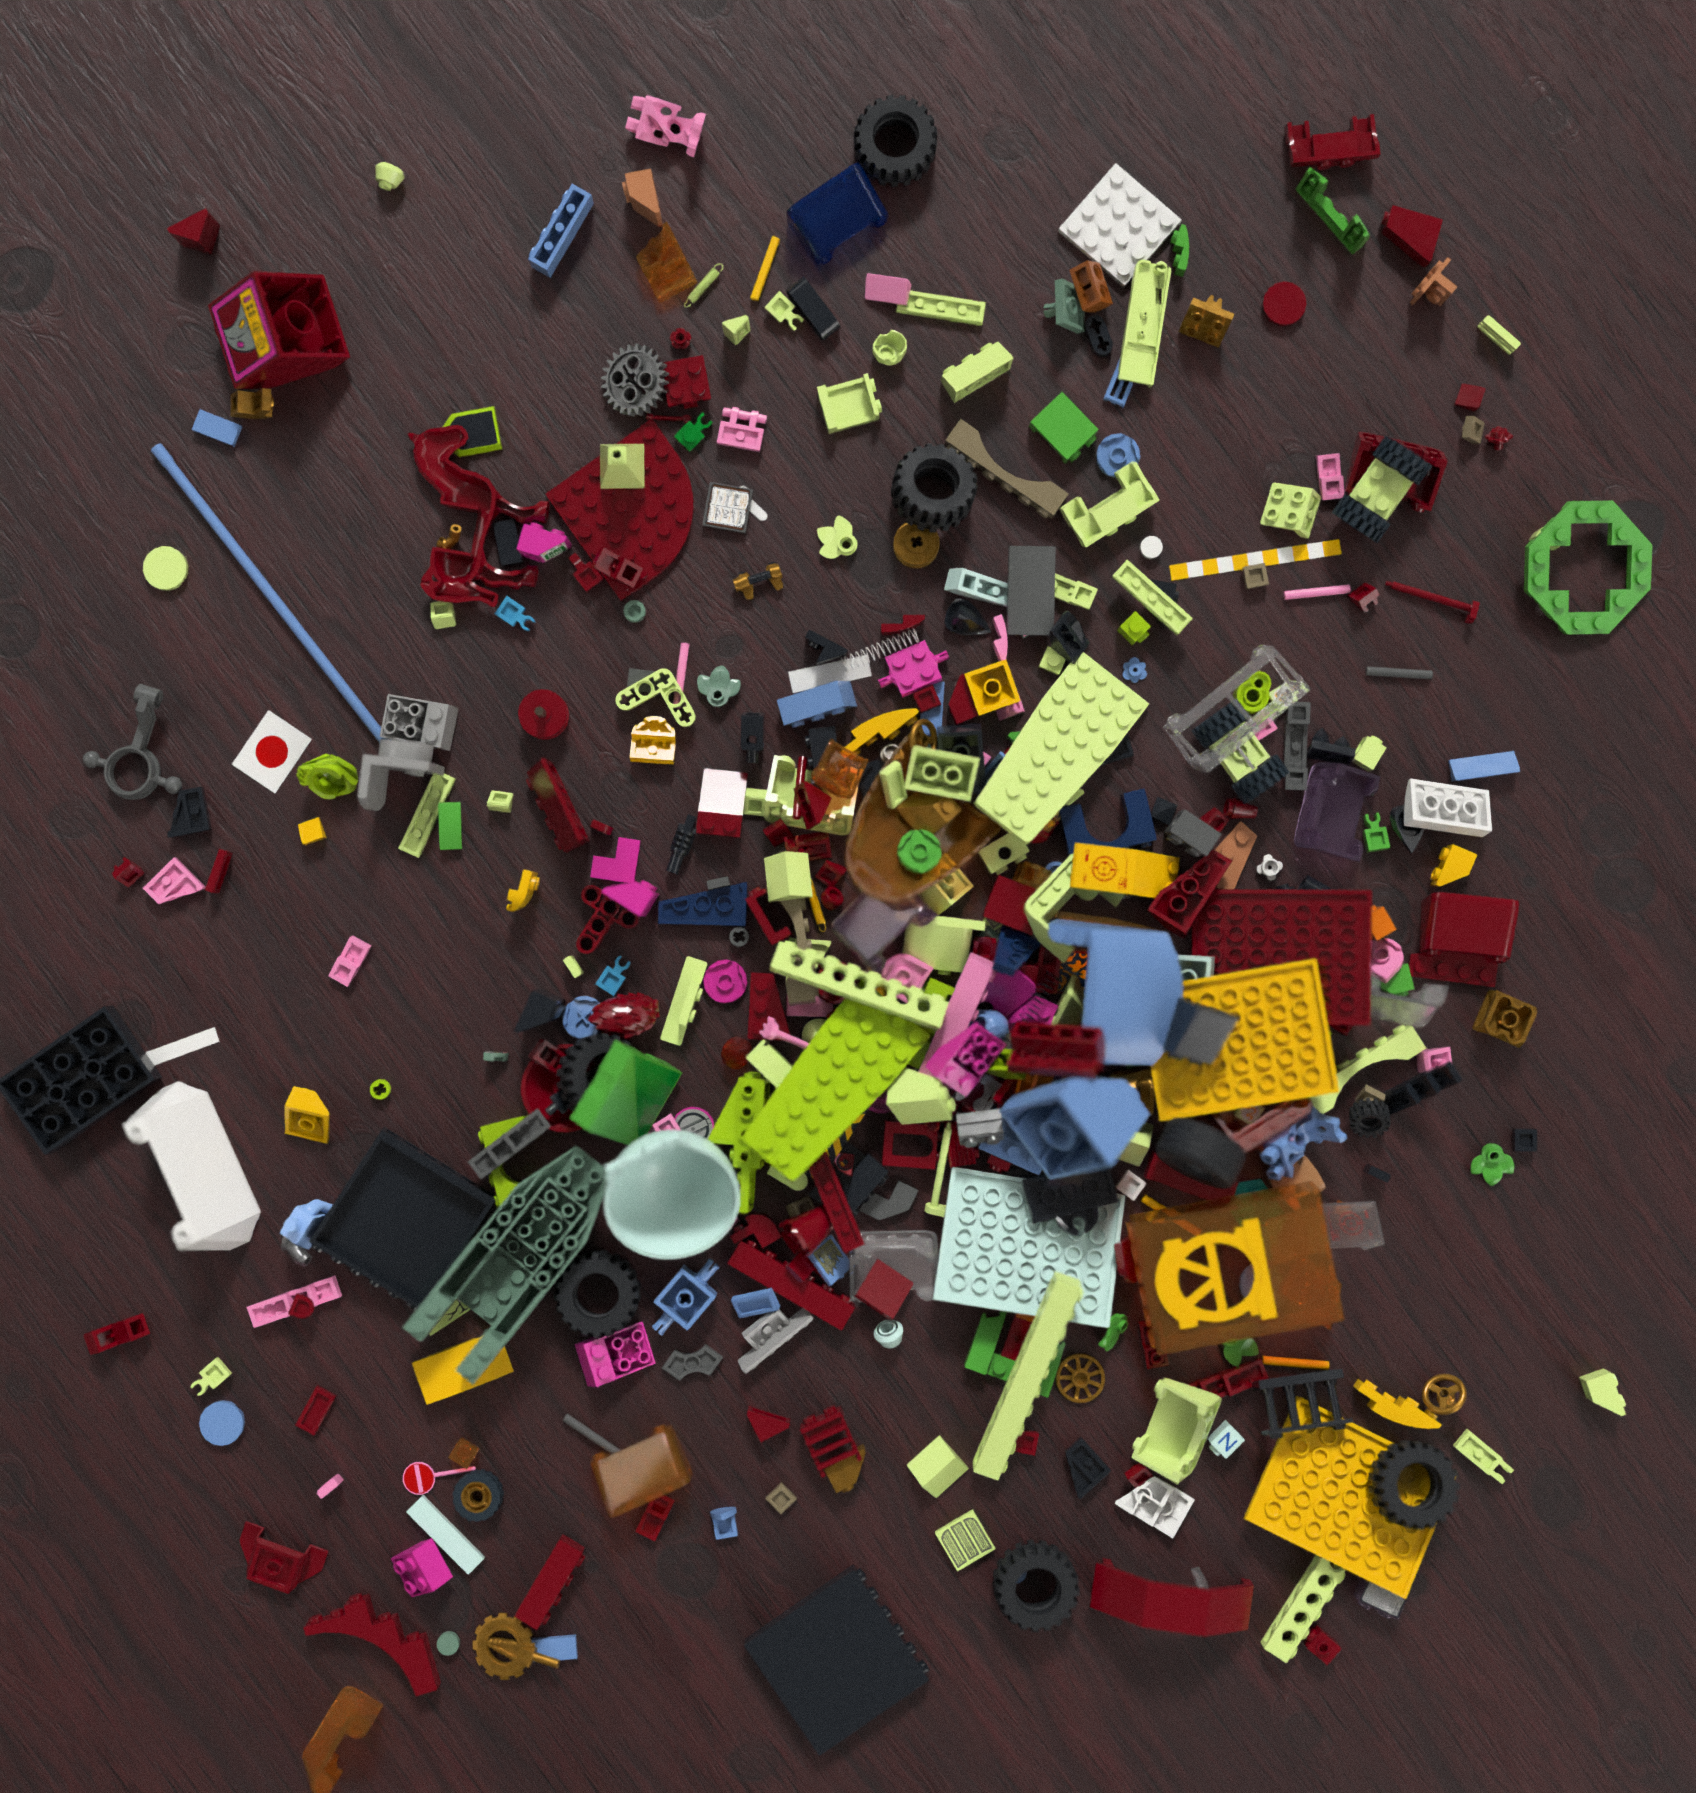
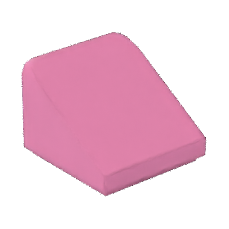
(1009, 711)

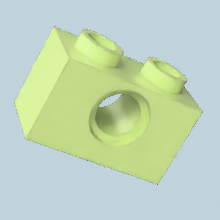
(991, 857)

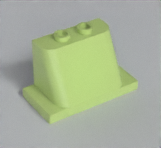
(942, 942)

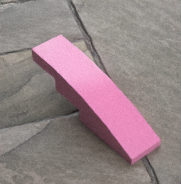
(279, 1306)

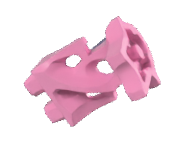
(653, 119)

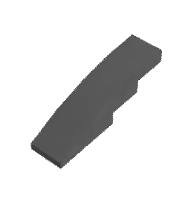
(509, 1143)

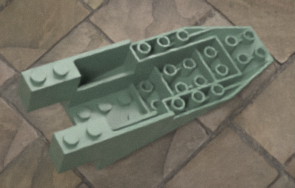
(518, 1255)

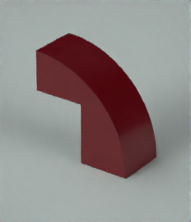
(116, 1333)

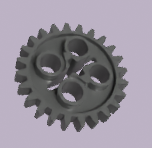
(649, 366)

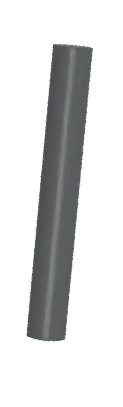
(1396, 672)
(591, 1435)

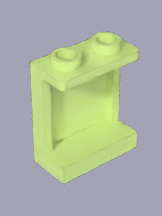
(849, 404)

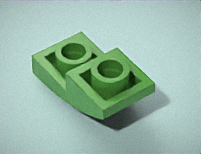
(1181, 245)
(450, 825)

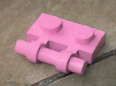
(740, 435)

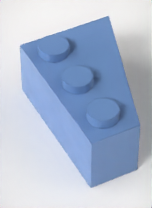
(816, 703)

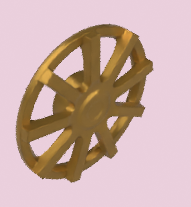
(1080, 1377)

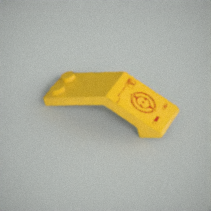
(1122, 870)

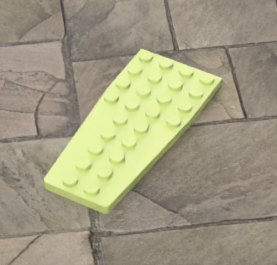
(1059, 747)

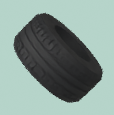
(1200, 1153)

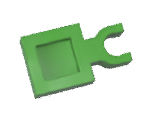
(1375, 837)

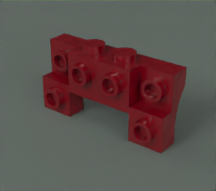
(1335, 148)
(1033, 968)

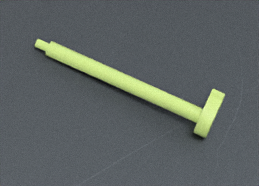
(933, 1206)

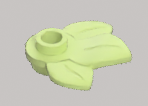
(834, 538)

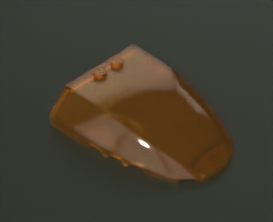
(878, 830)

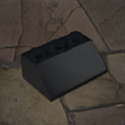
(540, 1009)

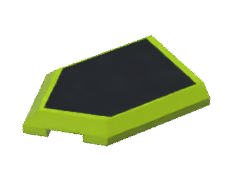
(481, 430)

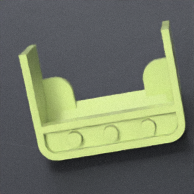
(1051, 898)

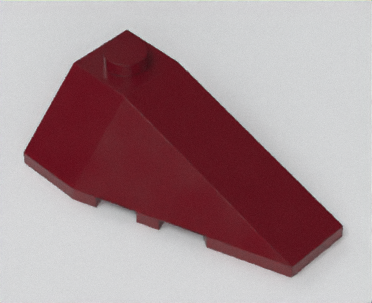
(1184, 898)

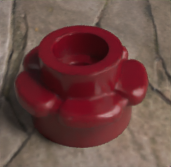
(684, 343)

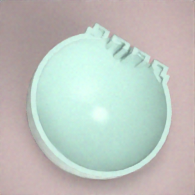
(671, 1195)

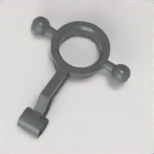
(147, 700)

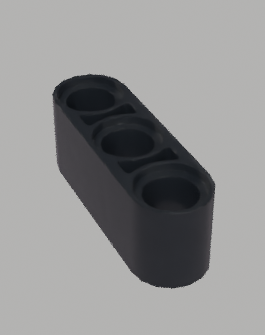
(813, 308)

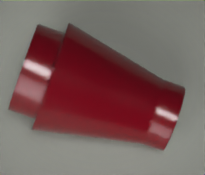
(1235, 808)

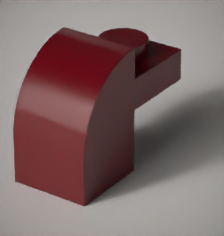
(761, 1225)

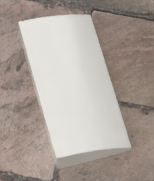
(1447, 808)

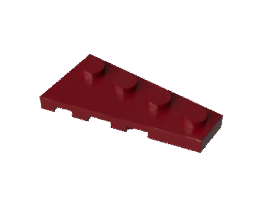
(1454, 967)

